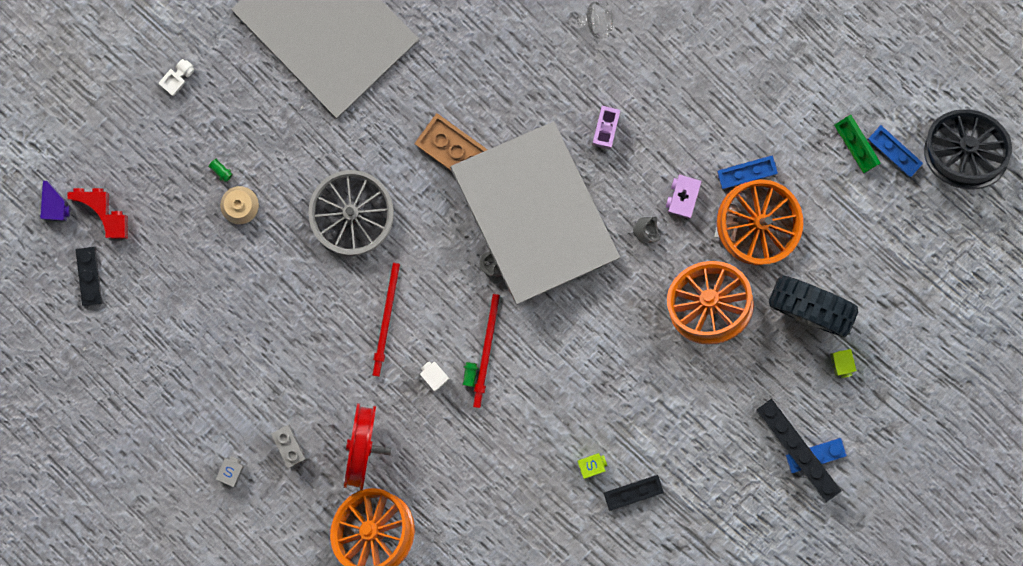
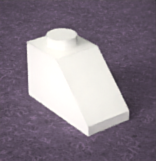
(434, 375)

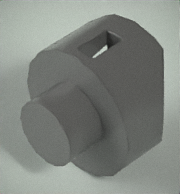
(646, 230)
(490, 269)

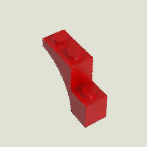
(115, 224)

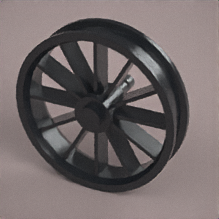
(967, 149)

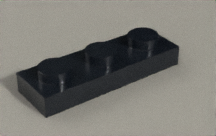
(88, 276)
(633, 492)

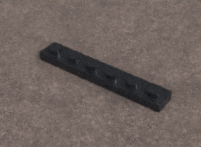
(798, 450)

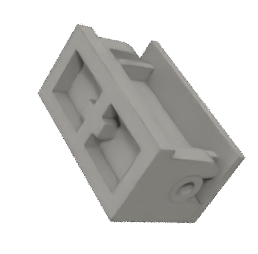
(288, 446)

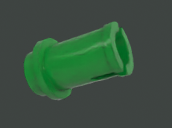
(224, 173)
(469, 374)

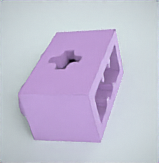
(606, 127)
(685, 207)

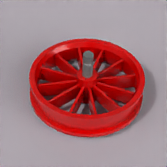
(361, 447)

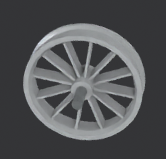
(351, 212)

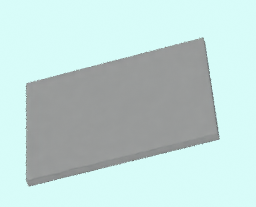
(330, 44)
(535, 212)

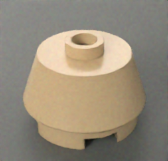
(239, 205)

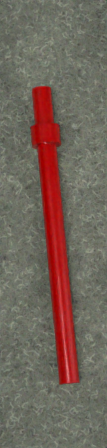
(379, 356)
(479, 388)

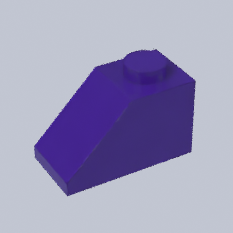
(53, 204)

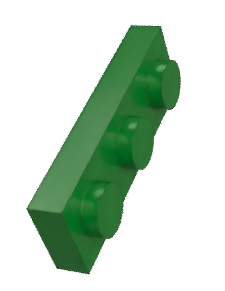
(857, 143)

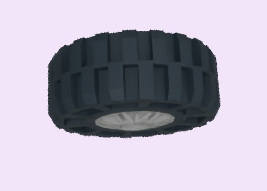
(813, 306)

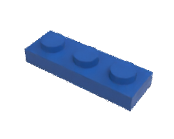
(895, 151)
(747, 172)
(824, 452)

